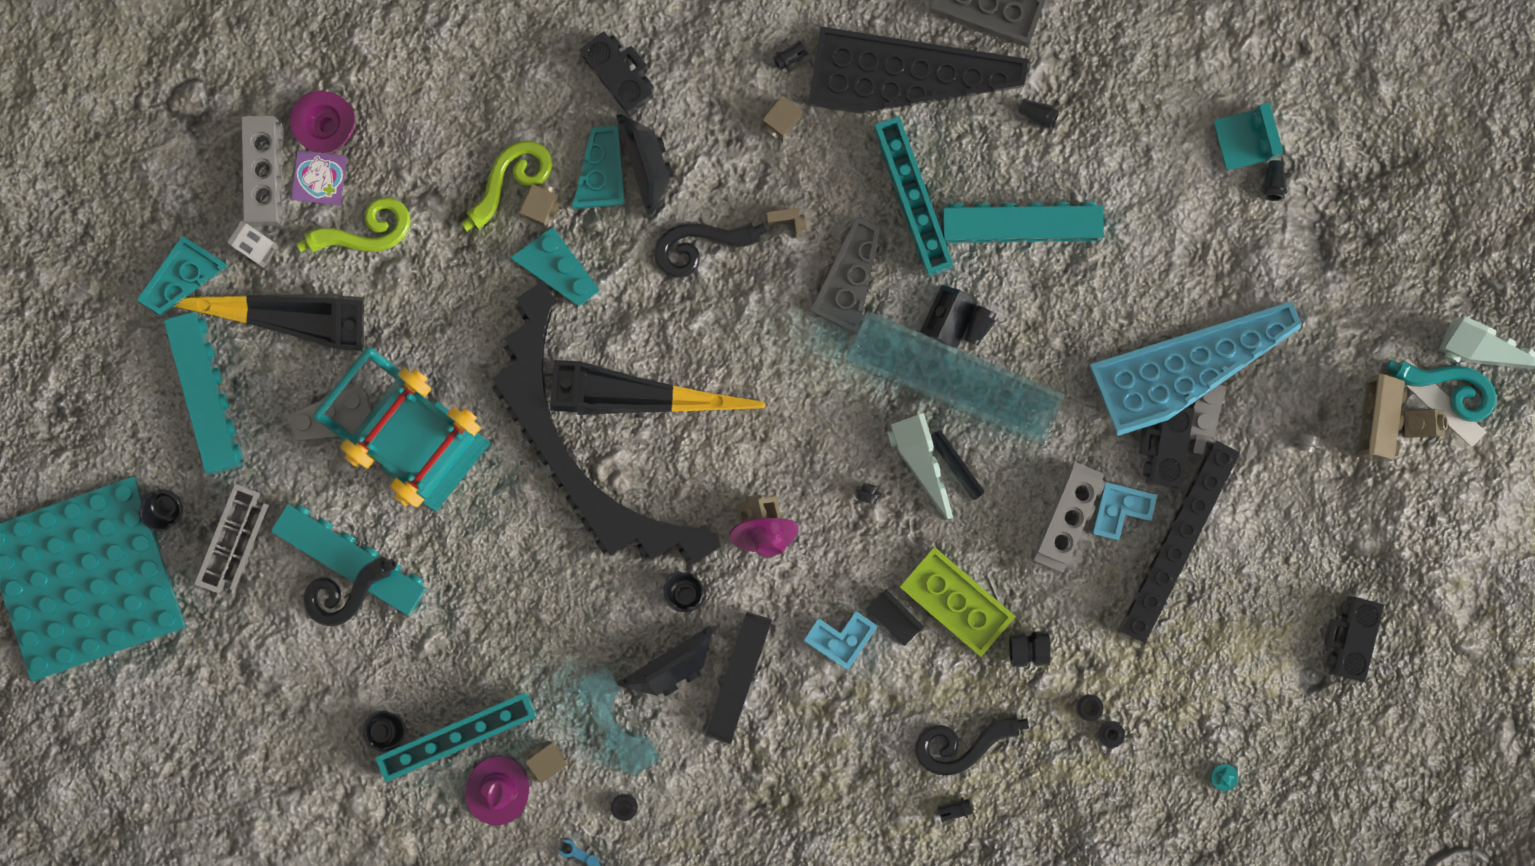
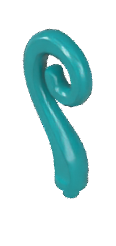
(1425, 377)

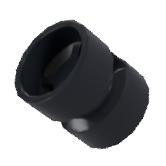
(1029, 649)

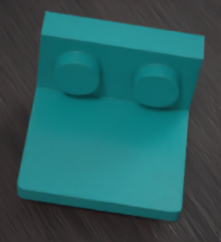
(1248, 138)

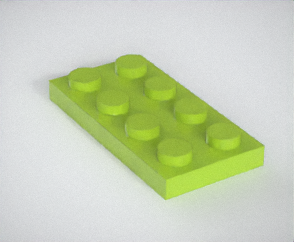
(957, 602)

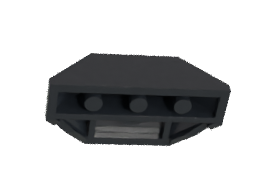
(647, 162)
(671, 667)

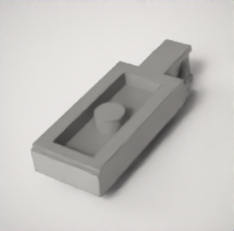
(1206, 419)

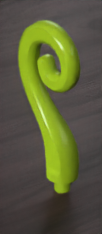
(485, 209)
(325, 237)

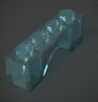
(636, 751)

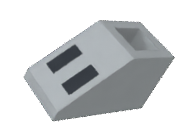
(251, 243)

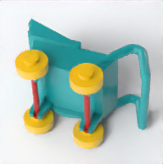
(414, 440)

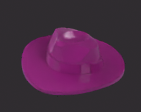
(322, 121)
(764, 535)
(497, 790)

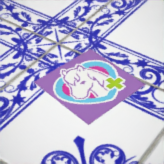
(319, 178)

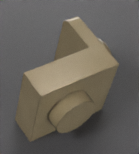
(781, 215)
(1425, 423)

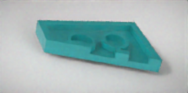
(602, 171)
(556, 265)
(179, 276)

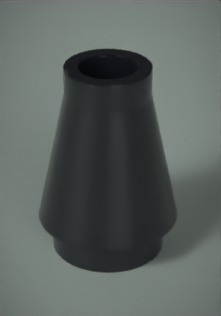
(1039, 113)
(1275, 183)
(980, 324)

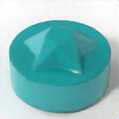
(1224, 777)

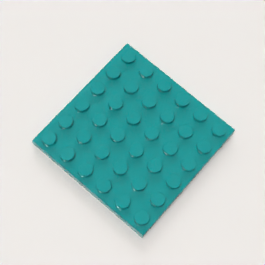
(85, 580)

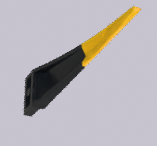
(319, 318)
(598, 390)

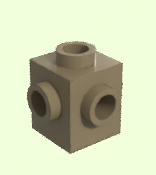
(757, 507)

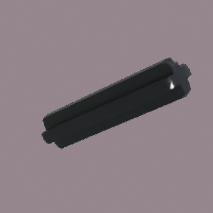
(957, 465)

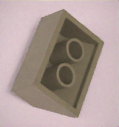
(1381, 418)

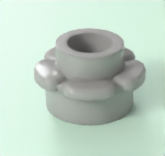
(1307, 442)

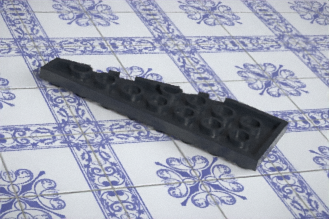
(882, 73)

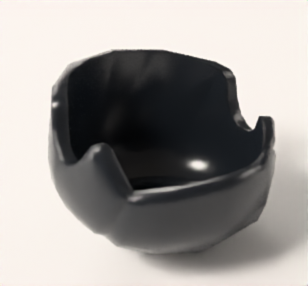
(161, 510)
(683, 592)
(384, 730)

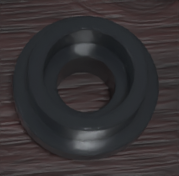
(868, 493)
(1098, 707)
(1103, 730)
(624, 816)

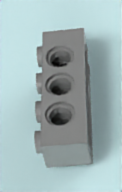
(254, 133)
(226, 538)
(1046, 552)

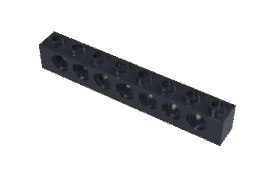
(1178, 542)

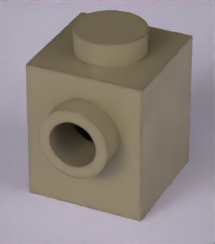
(781, 118)
(540, 204)
(545, 762)

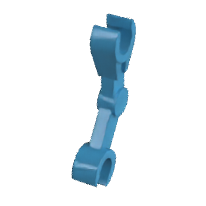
(590, 860)

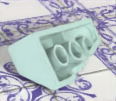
(1476, 343)
(915, 448)

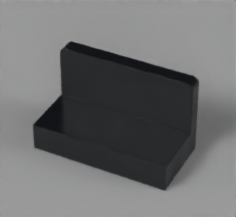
(949, 316)
(895, 617)

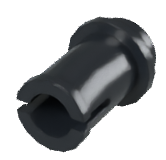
(789, 55)
(955, 810)

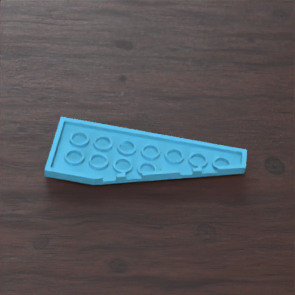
(1171, 375)

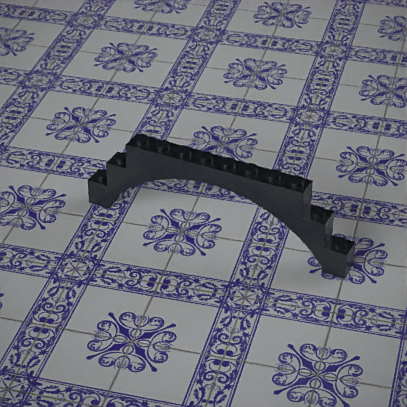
(525, 392)

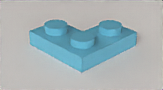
(1115, 504)
(842, 646)

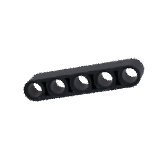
(738, 677)

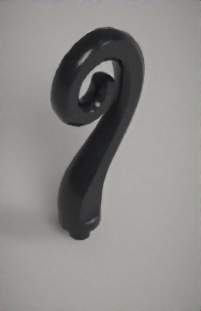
(738, 237)
(371, 573)
(997, 730)

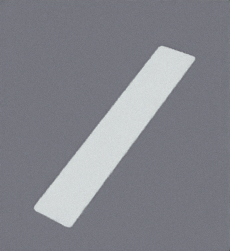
(1437, 399)

